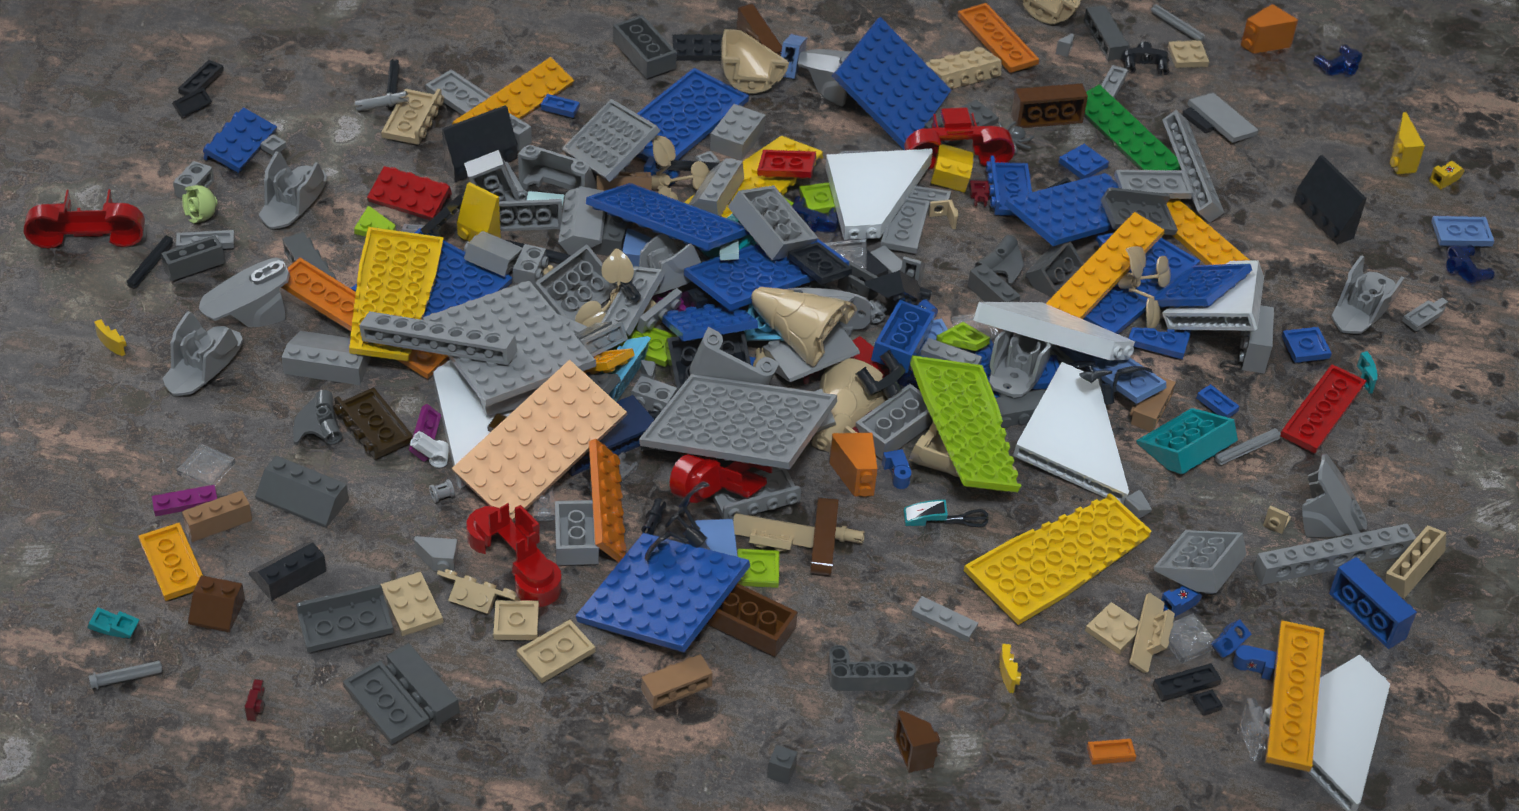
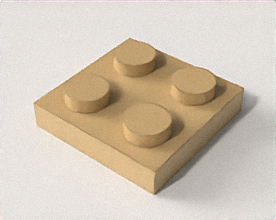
(1188, 54)
(516, 620)
(1114, 628)

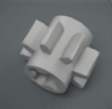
(877, 311)

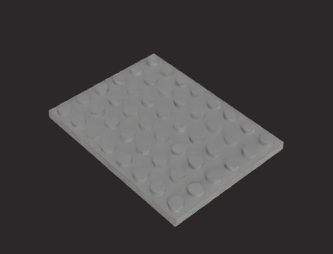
(540, 335)
(739, 421)

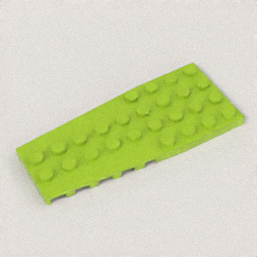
(967, 421)

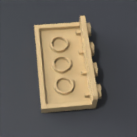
(966, 67)
(412, 118)

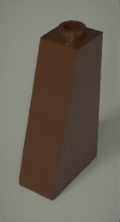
(753, 24)

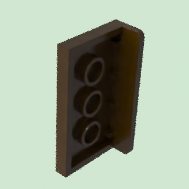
(373, 422)

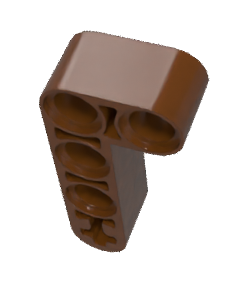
(824, 536)

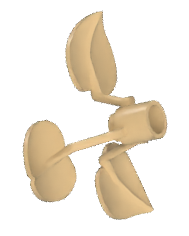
(664, 153)
(614, 269)
(1133, 280)

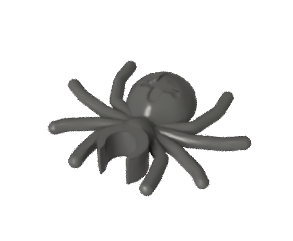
(1018, 134)

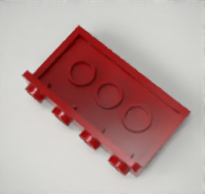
(409, 193)

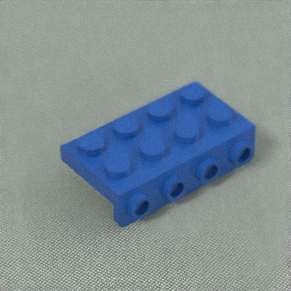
(239, 140)
(1006, 182)

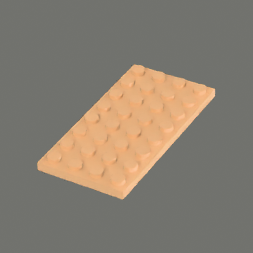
(539, 440)

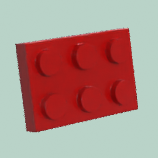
(786, 163)

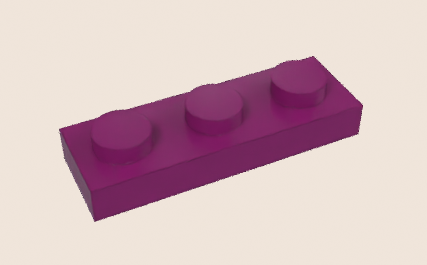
(428, 424)
(182, 500)

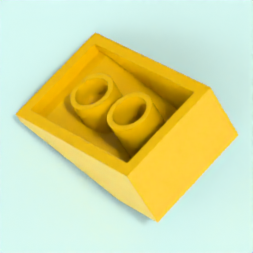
(1407, 147)
(952, 168)
(478, 213)

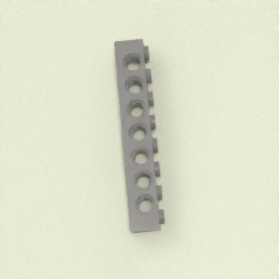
(1193, 165)
(438, 338)
(1332, 553)

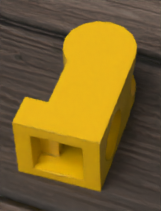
(1448, 173)

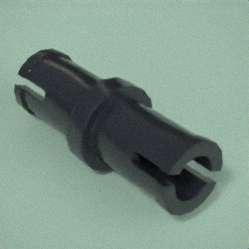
(653, 516)

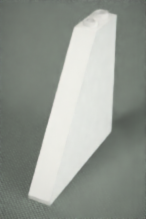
(873, 187)
(1234, 311)
(1055, 327)
(460, 412)
(1074, 436)
(1346, 729)

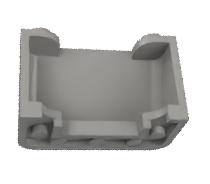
(541, 165)
(716, 363)

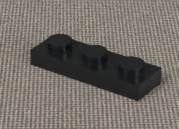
(202, 77)
(1187, 682)

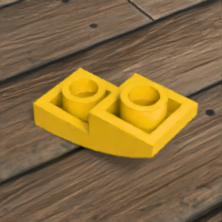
(110, 338)
(1009, 668)

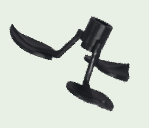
(1107, 390)
(692, 533)

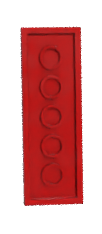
(1323, 408)

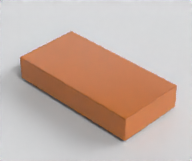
(1111, 751)

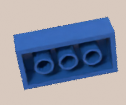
(904, 333)
(1372, 602)

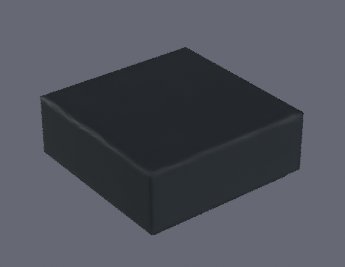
(1207, 702)

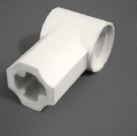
(435, 450)

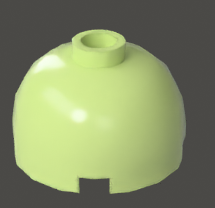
(199, 203)

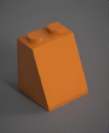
(1269, 30)
(855, 461)

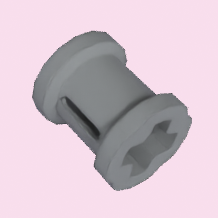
(441, 491)

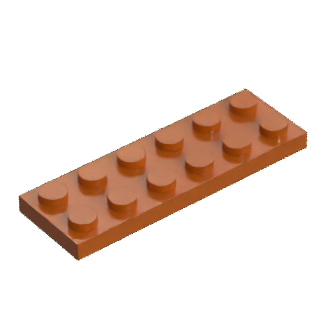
(998, 37)
(607, 500)

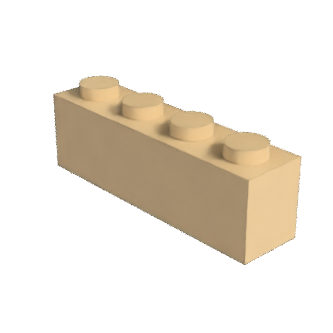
(1416, 561)

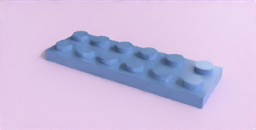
(1134, 385)

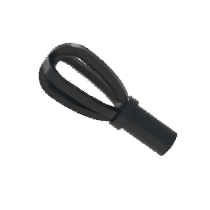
(962, 517)

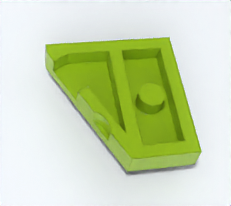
(373, 219)
(964, 337)

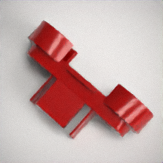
(958, 126)
(49, 222)
(735, 478)
(534, 574)

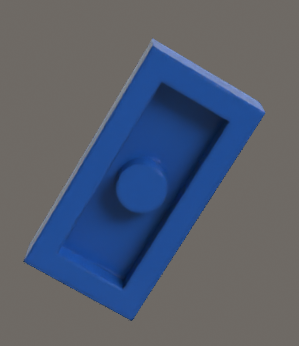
(560, 105)
(1217, 401)

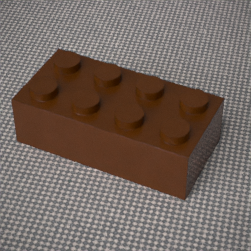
(1049, 105)
(755, 619)

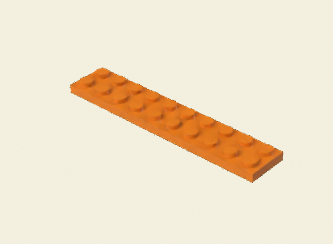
(338, 302)

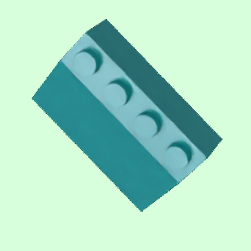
(1189, 439)

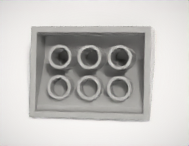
(771, 221)
(575, 283)
(323, 358)
(792, 367)
(1203, 559)

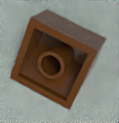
(216, 603)
(916, 741)

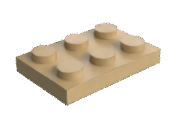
(411, 603)
(555, 651)

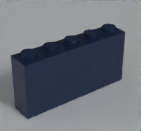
(624, 435)

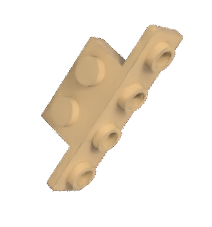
(773, 533)
(475, 595)
(1152, 632)

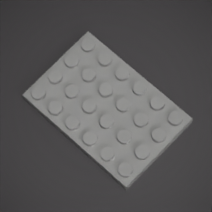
(611, 139)

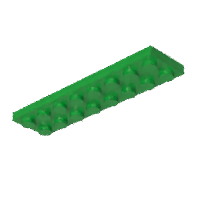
(1127, 132)

